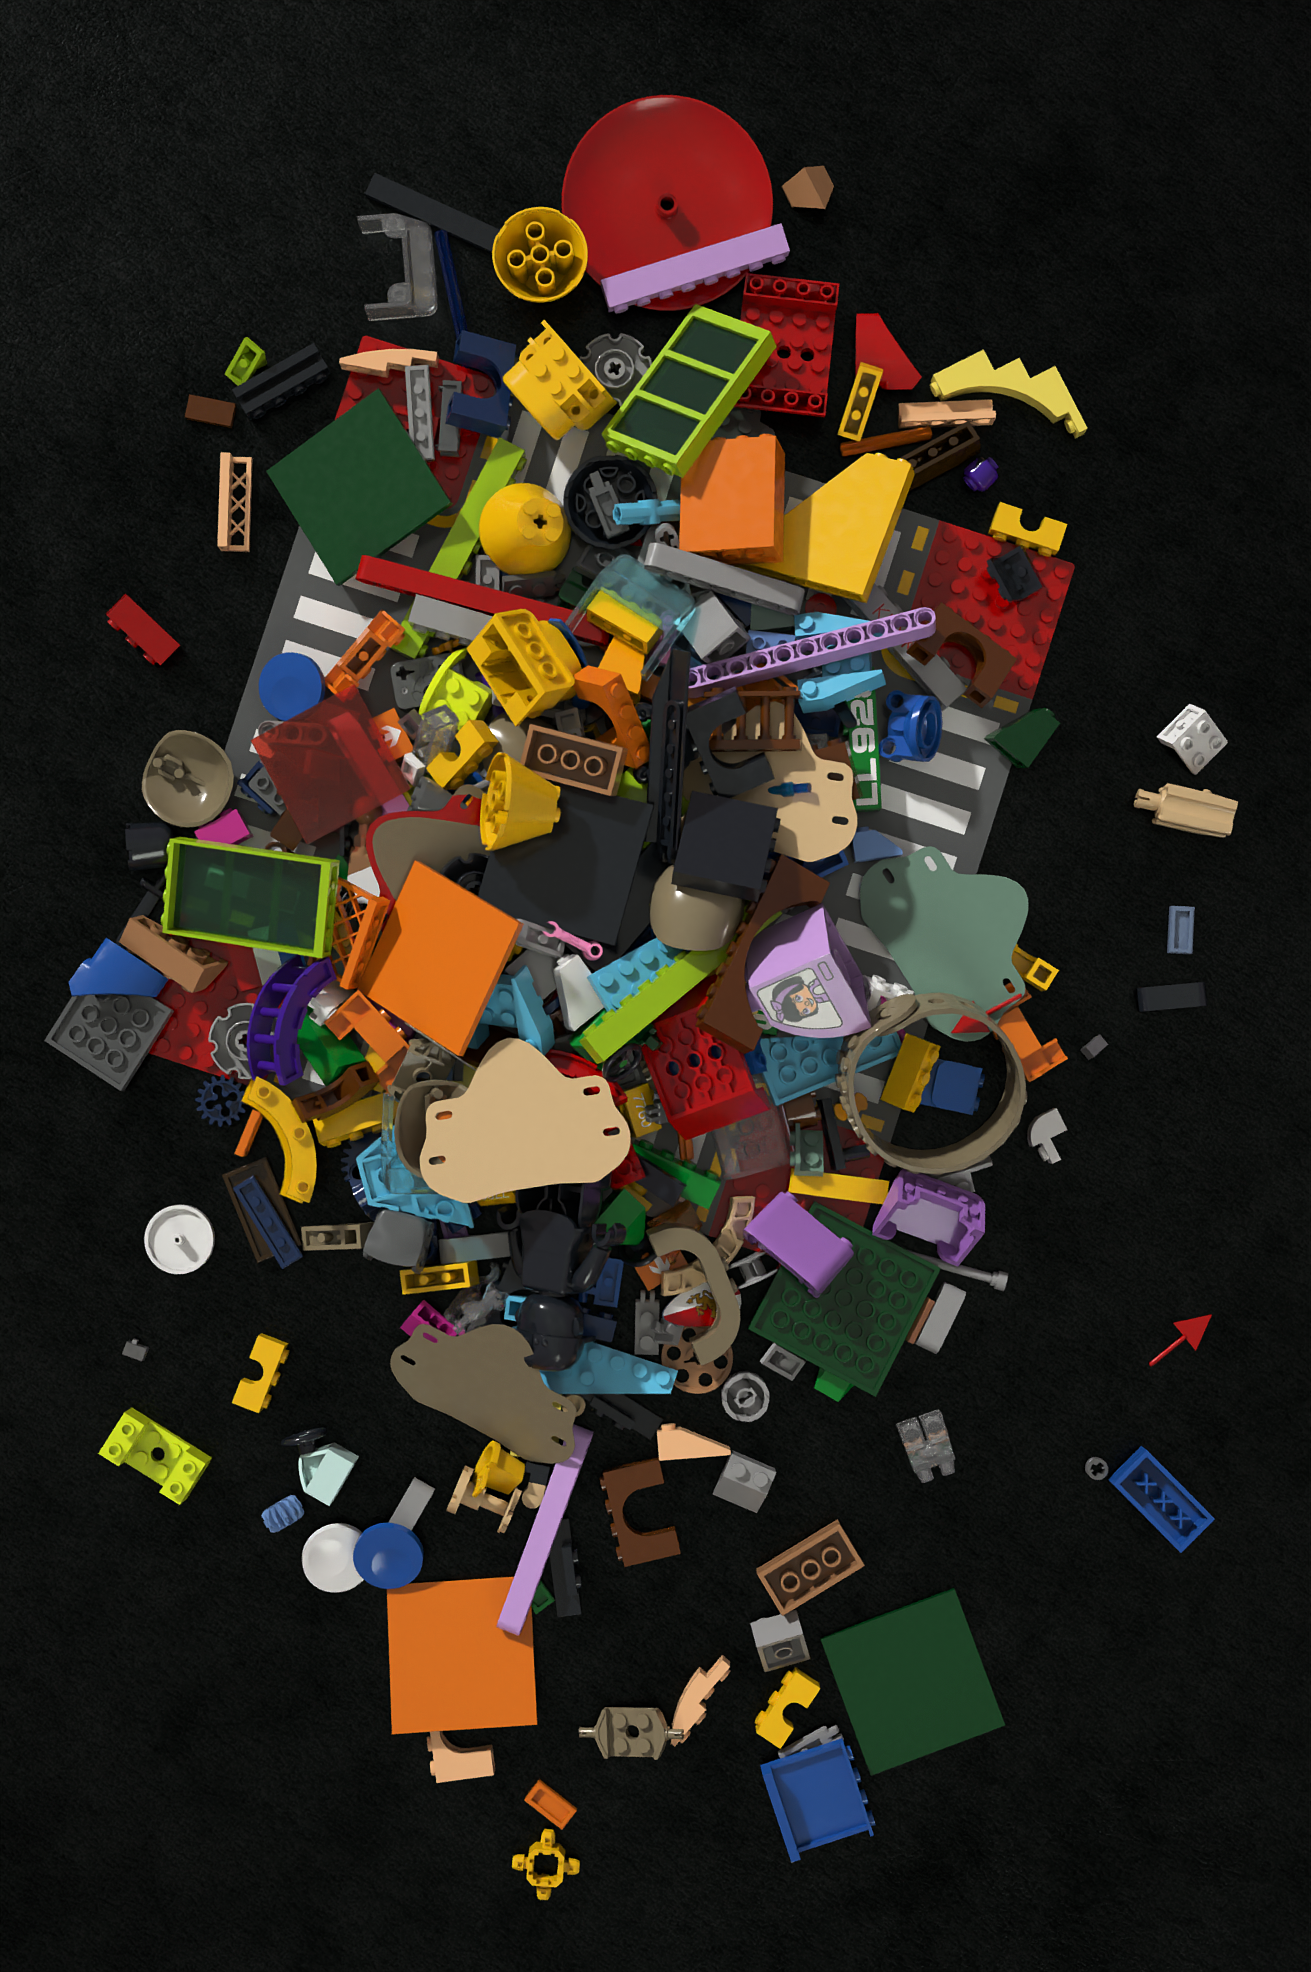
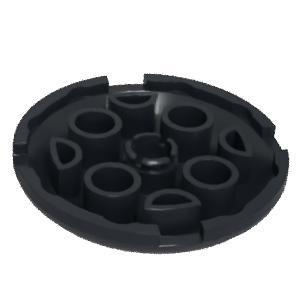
(630, 485)

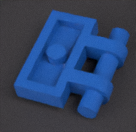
(607, 1286)

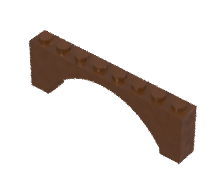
(727, 1007)

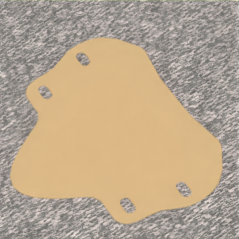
(806, 818)
(521, 1128)

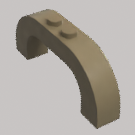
(723, 1331)

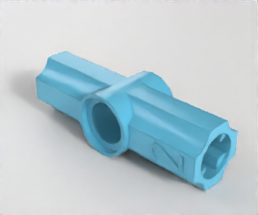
(647, 512)

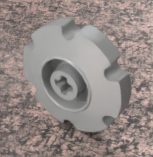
(624, 356)
(228, 1036)

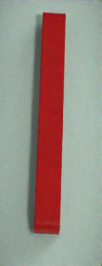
(467, 595)

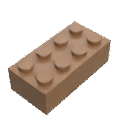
(574, 759)
(809, 1567)

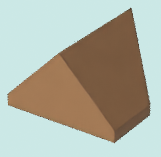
(809, 188)

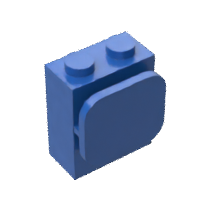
(953, 1087)

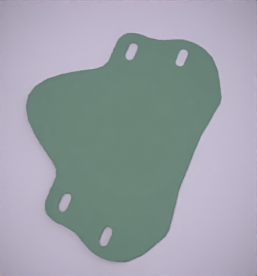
(947, 931)

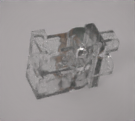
(927, 1453)

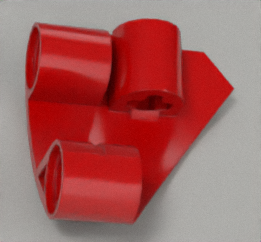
(880, 349)

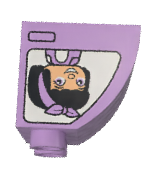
(806, 978)

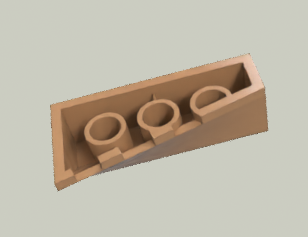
(171, 954)

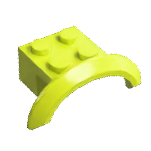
(464, 697)

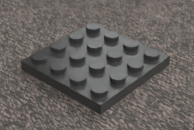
(109, 1033)

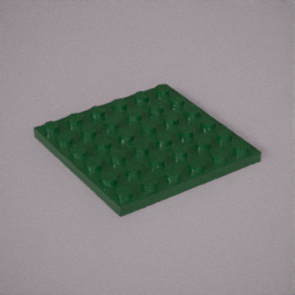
(859, 1316)

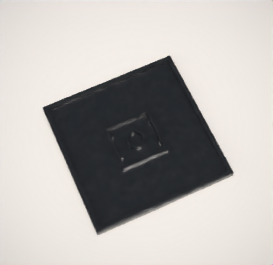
(578, 870)

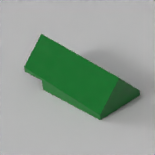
(325, 1051)

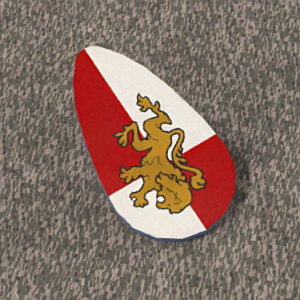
(693, 1307)

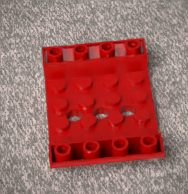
(800, 321)
(705, 1095)

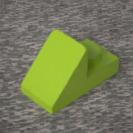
(246, 362)

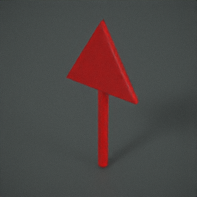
(971, 1025)
(1191, 1330)

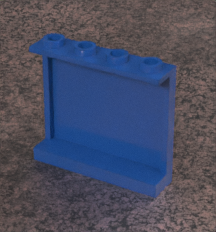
(817, 1797)

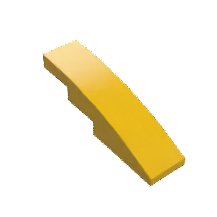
(840, 1187)

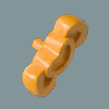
(445, 646)
(861, 1104)

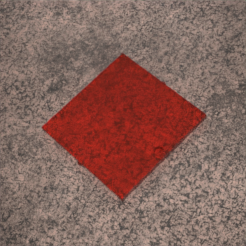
(330, 764)

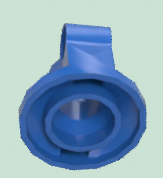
(912, 728)

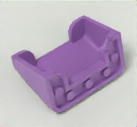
(933, 1213)
(799, 1242)

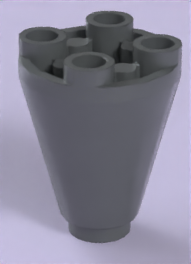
(430, 796)

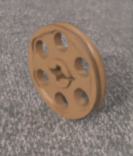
(694, 1369)

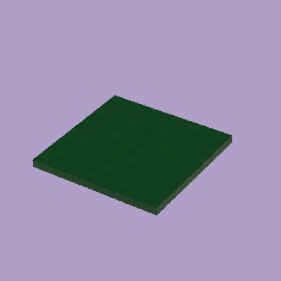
(359, 486)
(912, 1681)

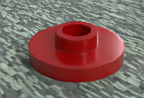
(821, 603)

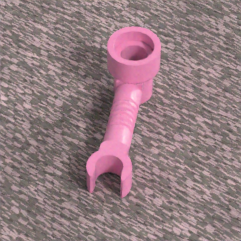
(575, 941)

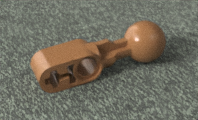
(358, 854)

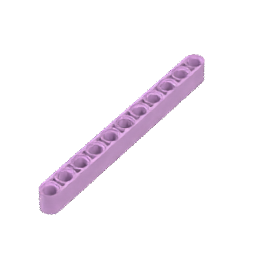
(817, 644)

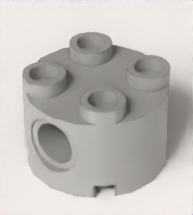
(745, 1396)

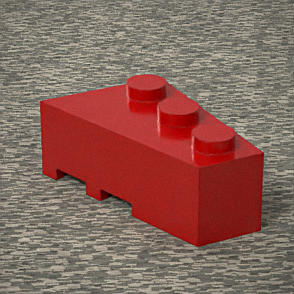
(141, 630)

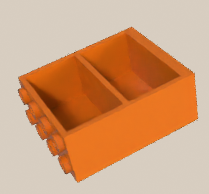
(735, 501)

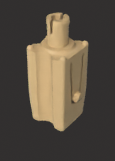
(1189, 810)

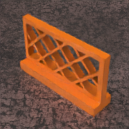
(366, 937)

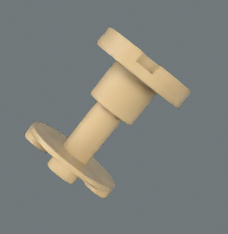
(463, 1495)

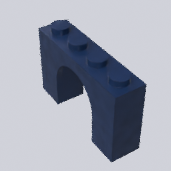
(495, 359)

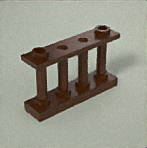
(764, 742)

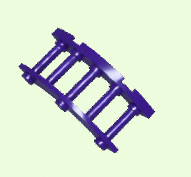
(300, 985)

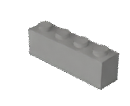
(446, 620)

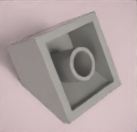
(744, 1481)
(780, 1641)

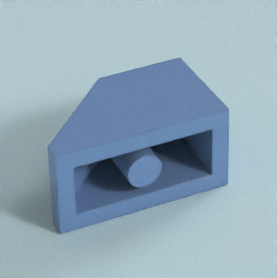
(872, 845)

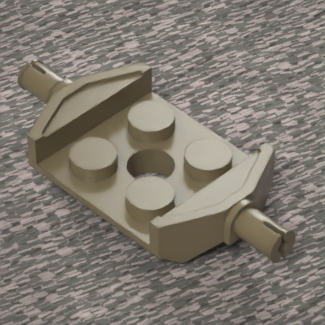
(421, 1057)
(613, 1735)

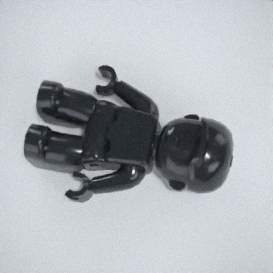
(557, 1257)

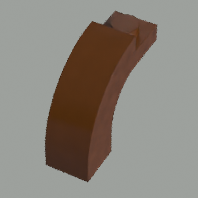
(337, 1096)

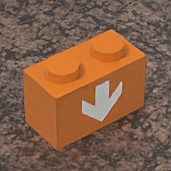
(395, 736)
(651, 1273)

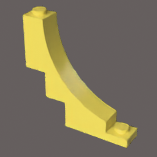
(1042, 391)

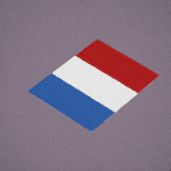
(256, 965)

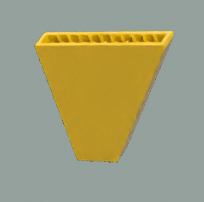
(843, 529)

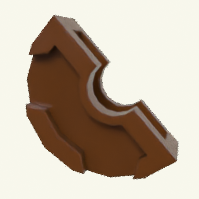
(802, 1111)

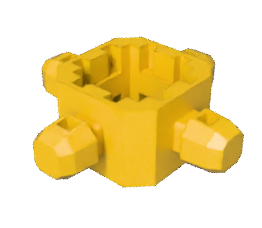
(544, 1881)

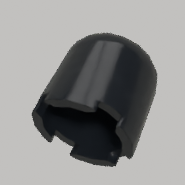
(148, 845)

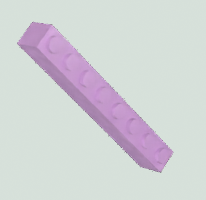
(694, 268)

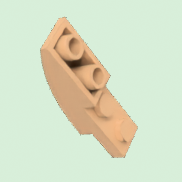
(690, 1705)

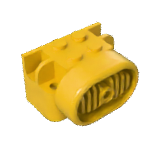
(557, 386)
(525, 663)

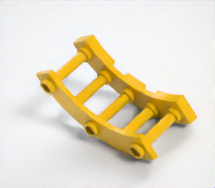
(293, 1136)

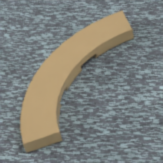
(727, 1245)

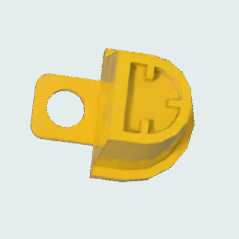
(497, 1470)

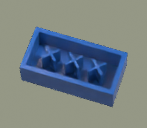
(1161, 1499)

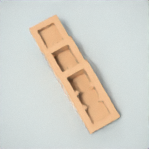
(381, 361)

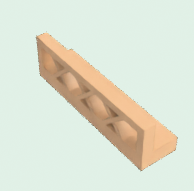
(945, 413)
(226, 499)

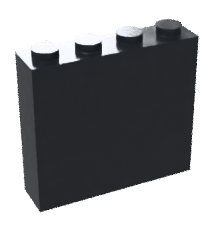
(726, 846)

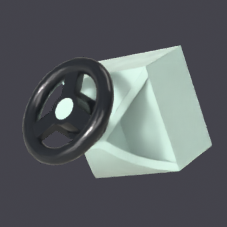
(321, 1468)

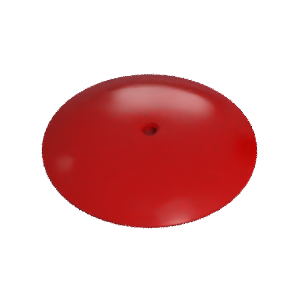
(657, 154)

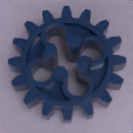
(208, 1095)

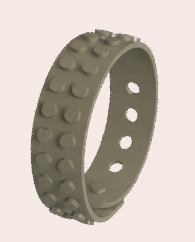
(896, 1015)

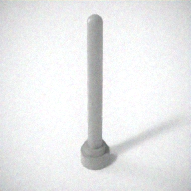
(997, 1279)

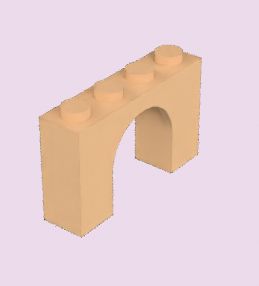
(458, 1763)

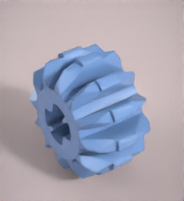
(282, 1513)

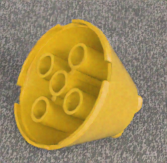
(540, 254)
(524, 529)
(516, 805)

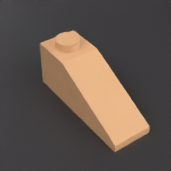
(684, 1444)

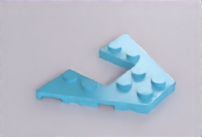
(421, 1205)

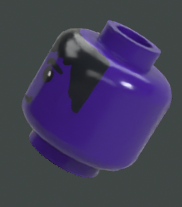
(980, 473)

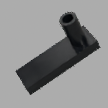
(836, 1154)

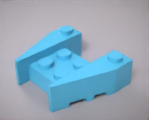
(841, 678)
(516, 1006)

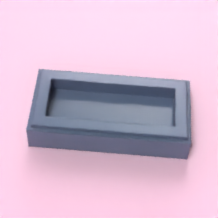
(1180, 930)

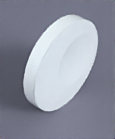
(179, 1239)
(329, 1558)

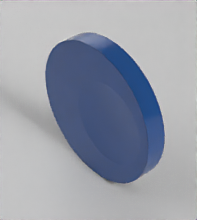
(291, 685)
(388, 1555)

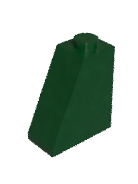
(1024, 736)

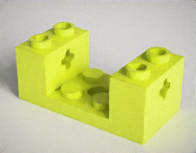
(134, 1442)

